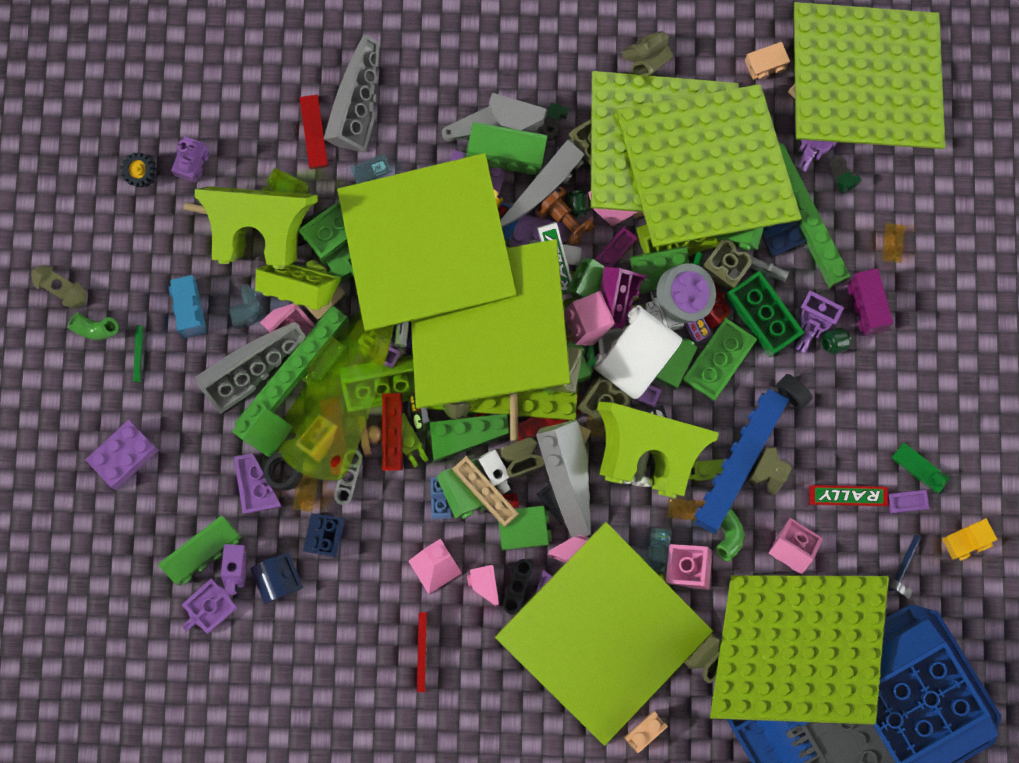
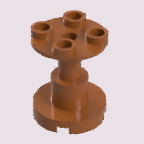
(554, 206)

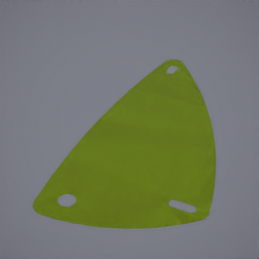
(336, 408)

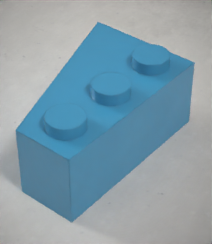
(187, 306)

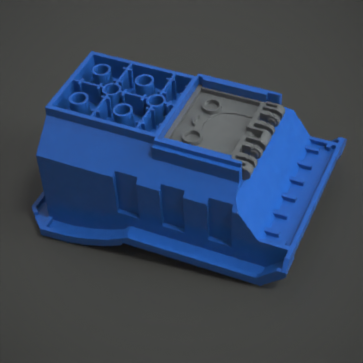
(926, 707)

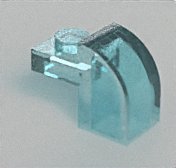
(247, 313)
(659, 549)

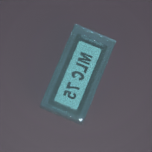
(371, 169)

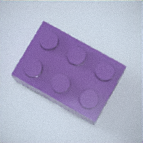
(122, 455)

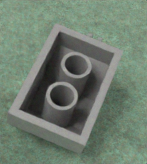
(502, 113)

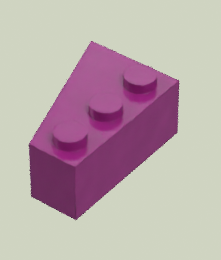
(619, 290)

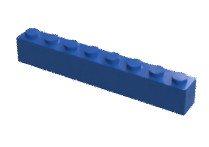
(741, 461)

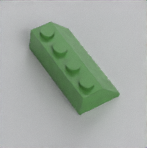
(507, 147)
(199, 551)

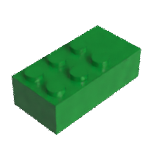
(764, 314)

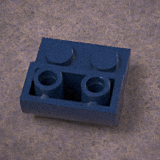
(324, 535)
(276, 578)

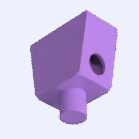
(234, 567)

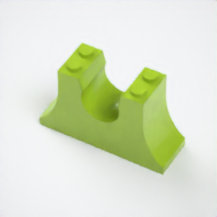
(271, 212)
(670, 442)

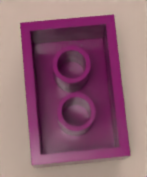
(870, 302)

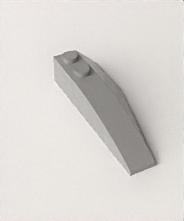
(353, 106)
(546, 182)
(244, 369)
(568, 473)

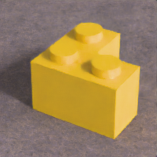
(973, 537)

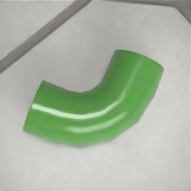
(93, 329)
(733, 537)

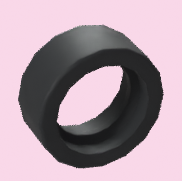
(795, 391)
(269, 470)

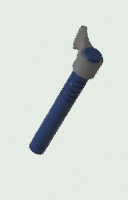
(895, 585)

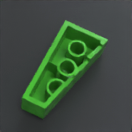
(466, 434)

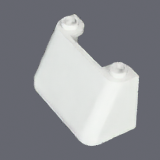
(638, 353)

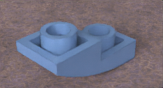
(439, 505)

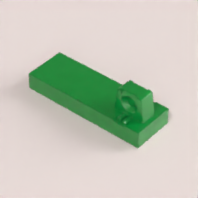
(920, 468)

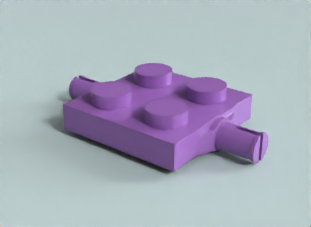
(208, 607)

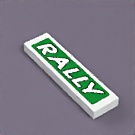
(551, 232)

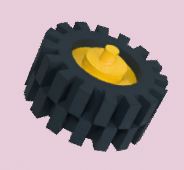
(139, 169)

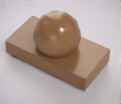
(370, 435)

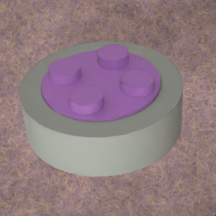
(686, 293)

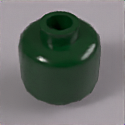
(578, 202)
(836, 341)

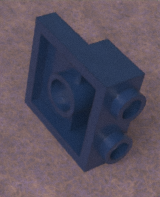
(783, 237)

